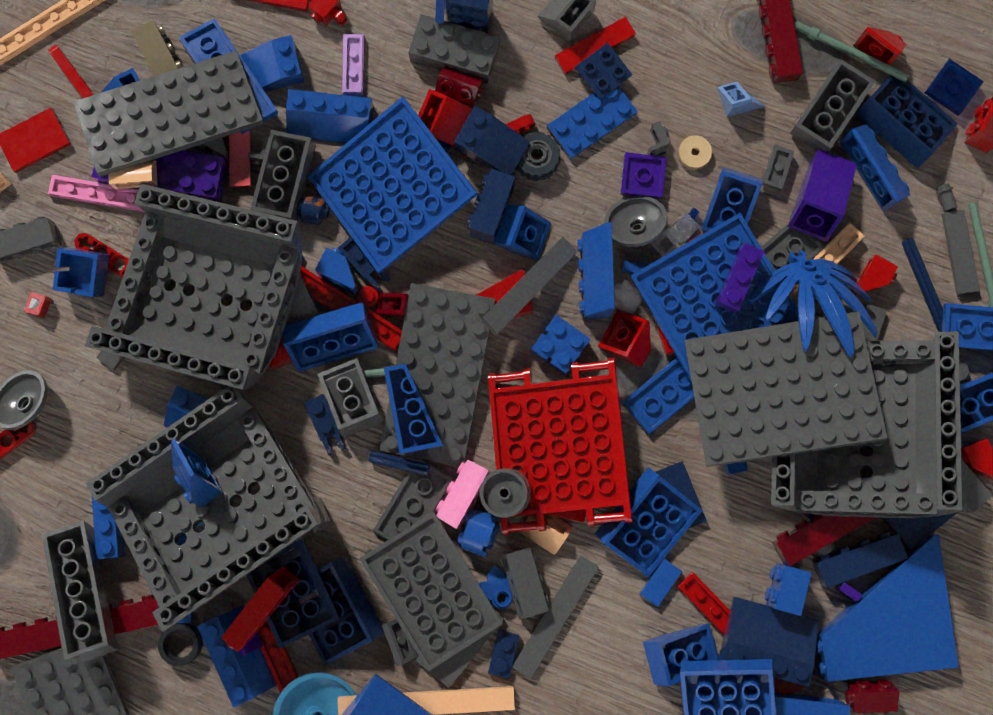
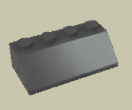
(283, 174)

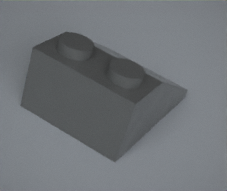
(349, 398)

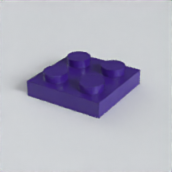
(643, 175)

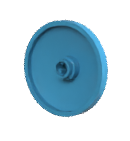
(312, 695)

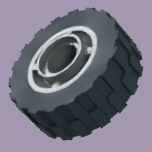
(545, 166)

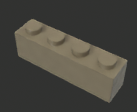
(155, 49)

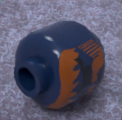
(313, 210)

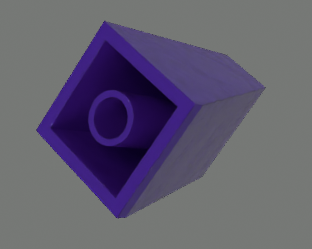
(823, 195)

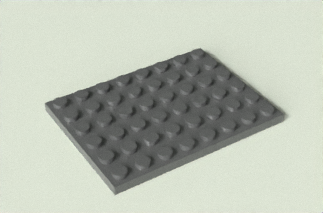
(772, 399)

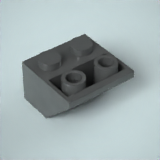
(567, 15)

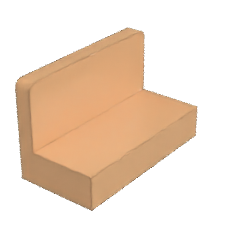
(551, 538)

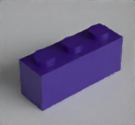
(739, 278)

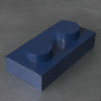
(503, 654)

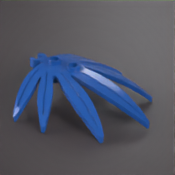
(820, 281)

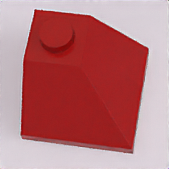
(880, 44)
(628, 338)

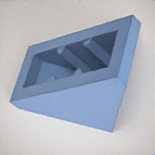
(737, 100)

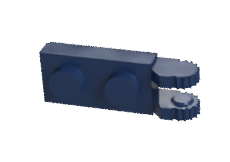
(361, 262)
(324, 422)

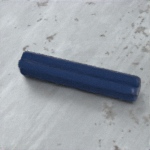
(399, 463)

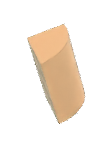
(135, 176)

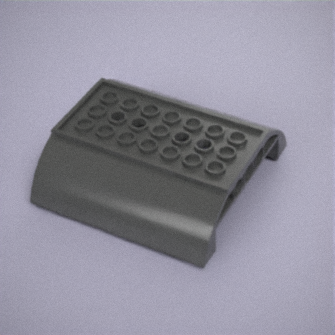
(222, 255)
(917, 464)
(235, 539)

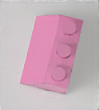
(461, 494)

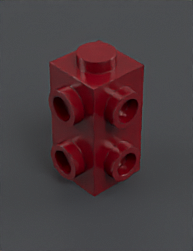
(459, 86)
(872, 696)

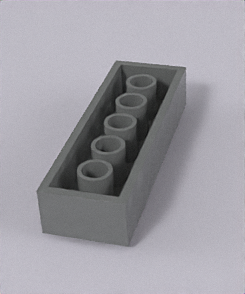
(79, 593)

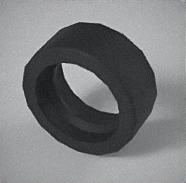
(163, 644)

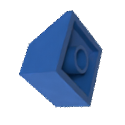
(522, 232)
(336, 270)

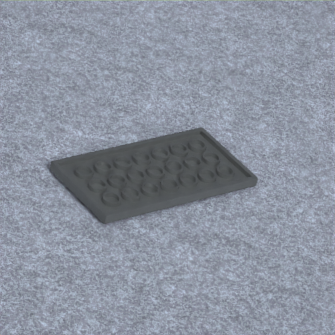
(167, 113)
(445, 355)

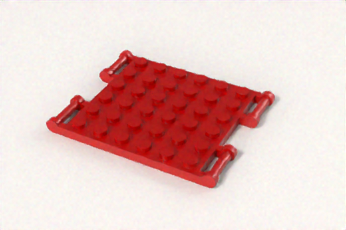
(564, 442)

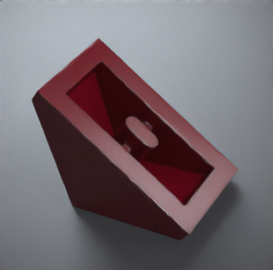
(392, 304)

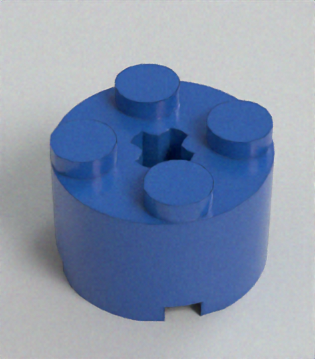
(479, 532)

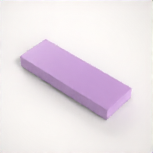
(353, 64)

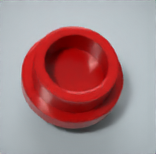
(368, 296)

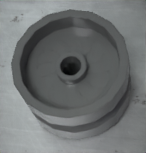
(492, 492)

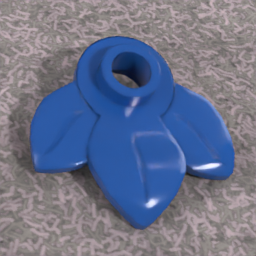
(495, 585)

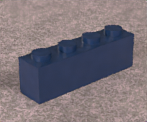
(860, 559)

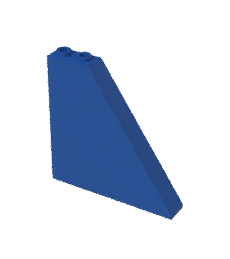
(895, 625)

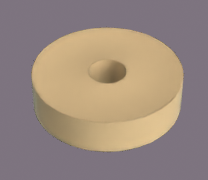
(692, 161)

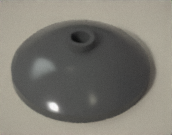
(636, 221)
(22, 399)

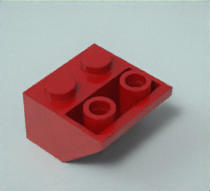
(443, 116)
(981, 131)

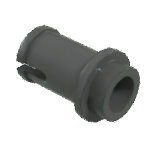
(946, 197)

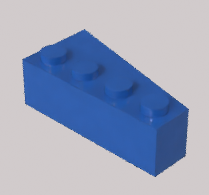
(410, 417)

